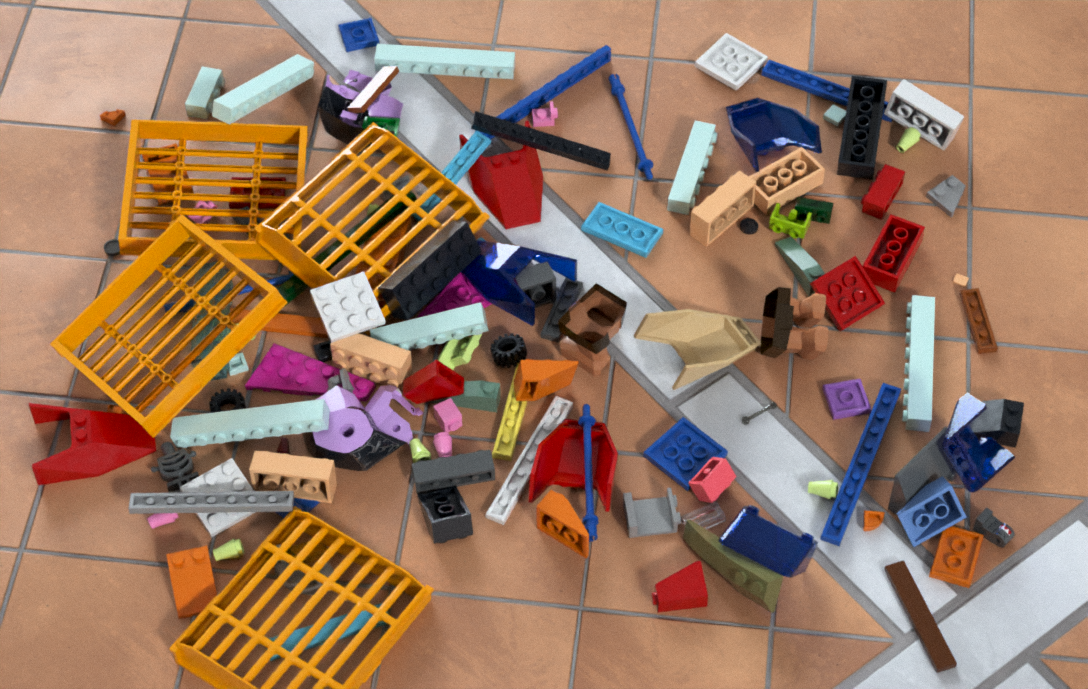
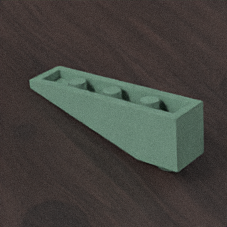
(800, 263)
(477, 395)

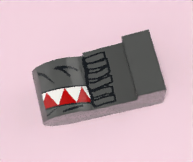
(993, 529)

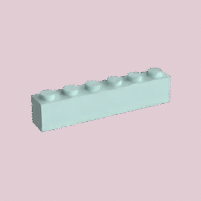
(691, 168)
(434, 328)

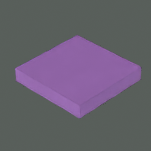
(846, 399)

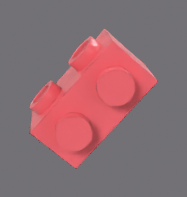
(712, 479)

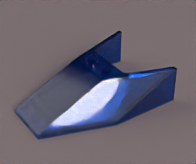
(769, 126)
(499, 264)

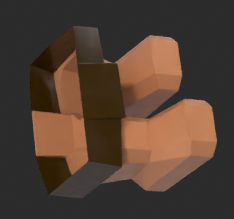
(781, 313)
(589, 328)

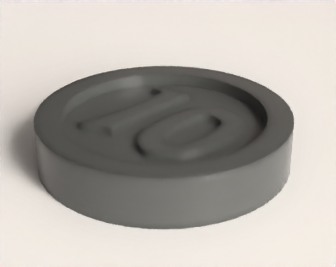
(112, 247)

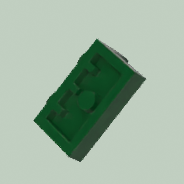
(820, 210)

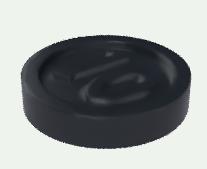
(749, 226)

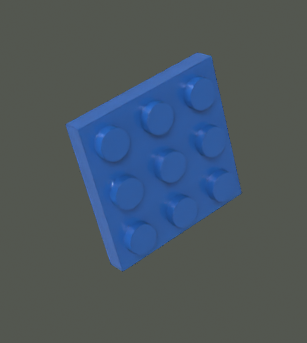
(683, 452)

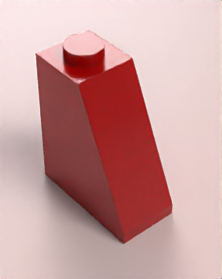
(433, 383)
(681, 590)

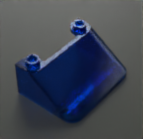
(972, 459)
(768, 543)

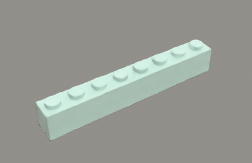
(446, 61)
(262, 89)
(920, 363)
(250, 423)

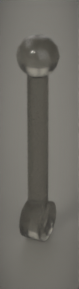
(746, 420)

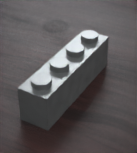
(453, 470)

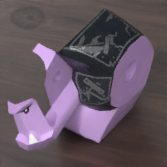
(337, 98)
(360, 434)

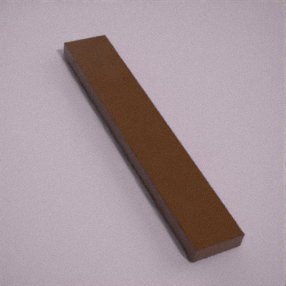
(920, 616)

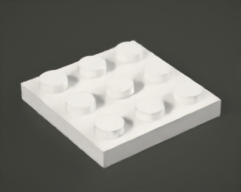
(731, 61)
(347, 307)
(222, 478)

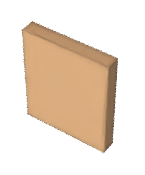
(960, 280)

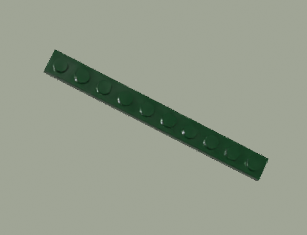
(294, 286)

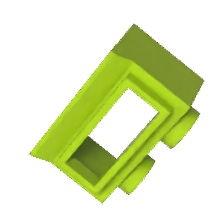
(789, 224)

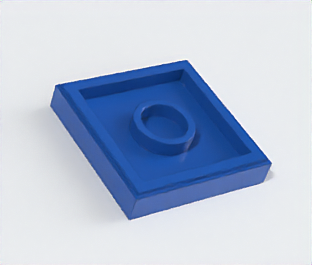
(358, 35)

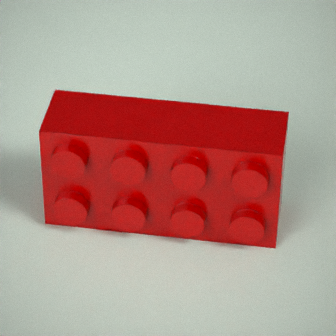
(893, 252)

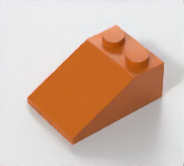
(561, 523)
(191, 580)

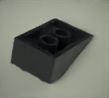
(1000, 421)
(445, 514)

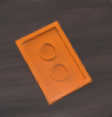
(956, 556)

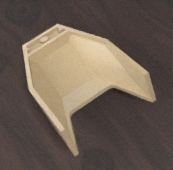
(700, 338)

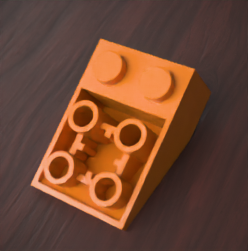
(165, 173)
(542, 377)

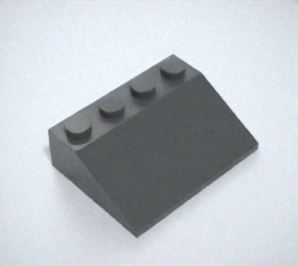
(919, 471)

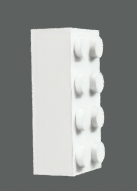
(925, 113)

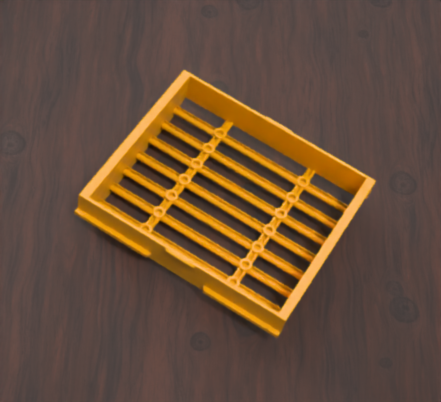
(208, 132)
(316, 275)
(128, 282)
(219, 610)

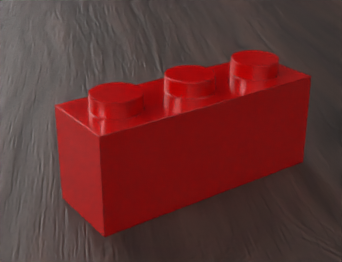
(882, 191)

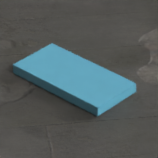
(622, 229)

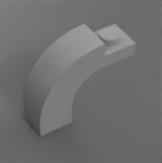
(297, 575)

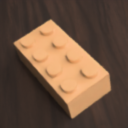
(786, 180)
(722, 208)
(372, 359)
(304, 475)

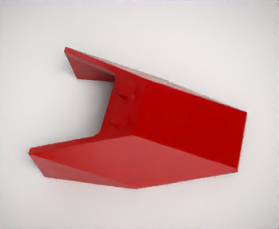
(509, 185)
(98, 445)
(561, 461)

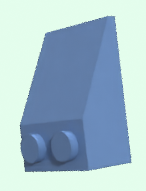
(931, 511)

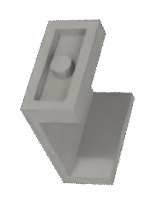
(651, 515)

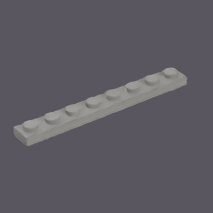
(211, 502)

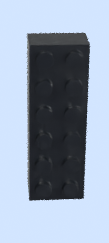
(862, 127)
(430, 269)

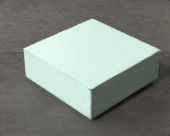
(834, 115)
(238, 364)

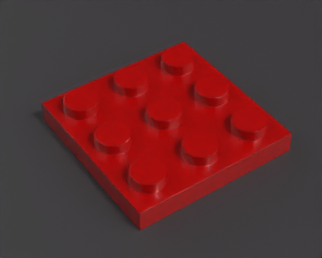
(848, 293)

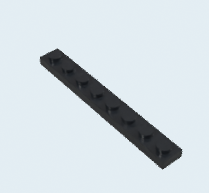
(541, 140)

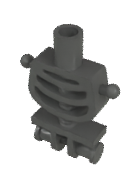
(175, 467)

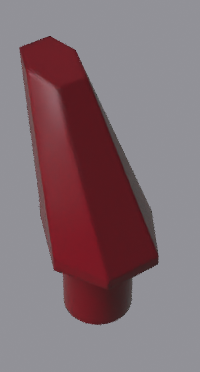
(283, 446)

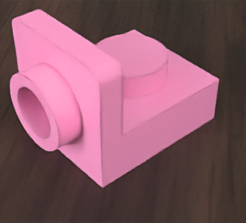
(544, 116)
(203, 205)

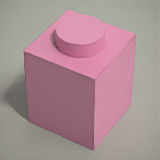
(447, 415)

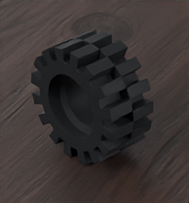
(513, 343)
(227, 398)

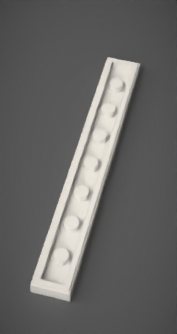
(520, 473)

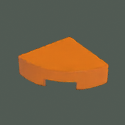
(113, 117)
(115, 409)
(872, 520)

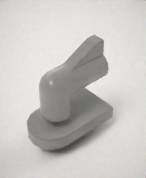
(342, 378)

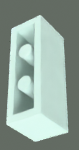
(204, 92)

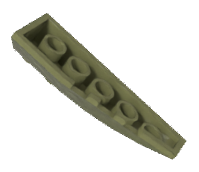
(743, 573)

